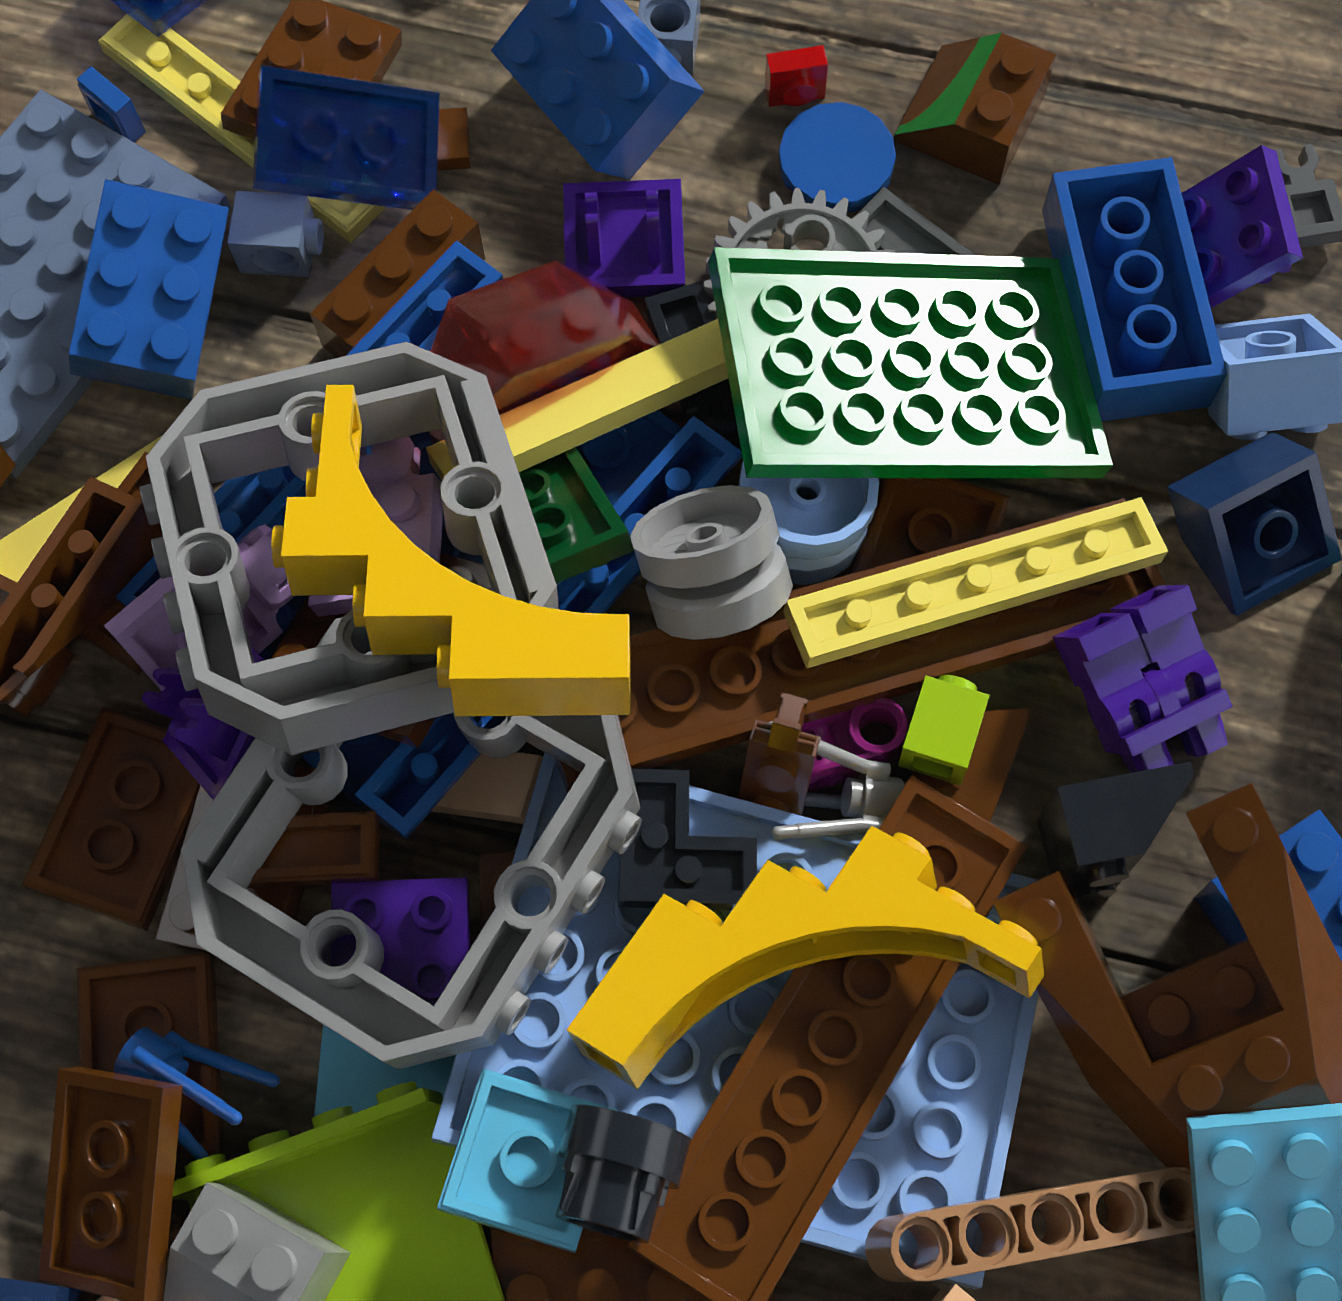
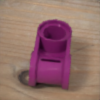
(844, 732)

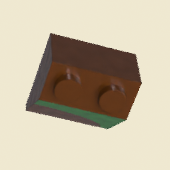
(978, 103)

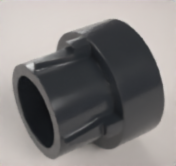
(617, 1171)

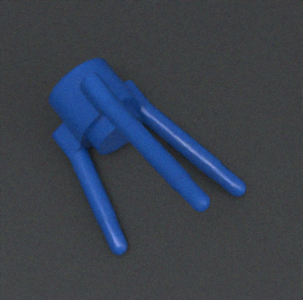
(161, 1059)

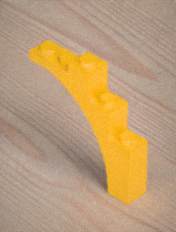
(488, 647)
(692, 962)

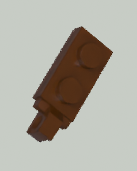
(780, 759)

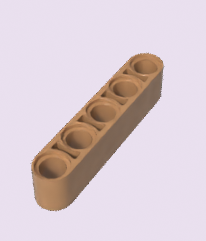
(1008, 1228)

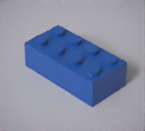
(1135, 288)

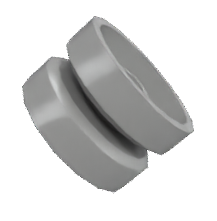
(712, 562)

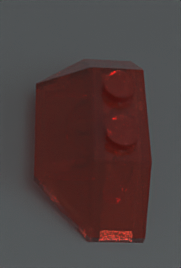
(540, 332)

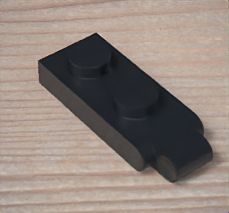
(678, 313)

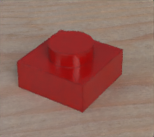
(796, 76)

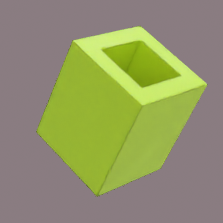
(944, 728)

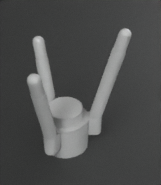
(862, 798)

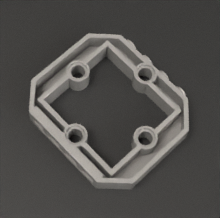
(265, 425)
(356, 999)

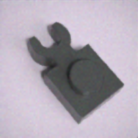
(1312, 201)

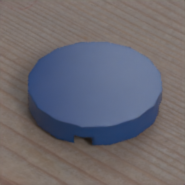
(837, 151)

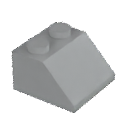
(248, 1252)

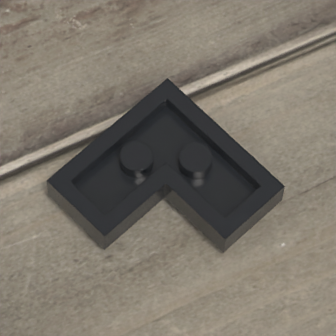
(671, 861)

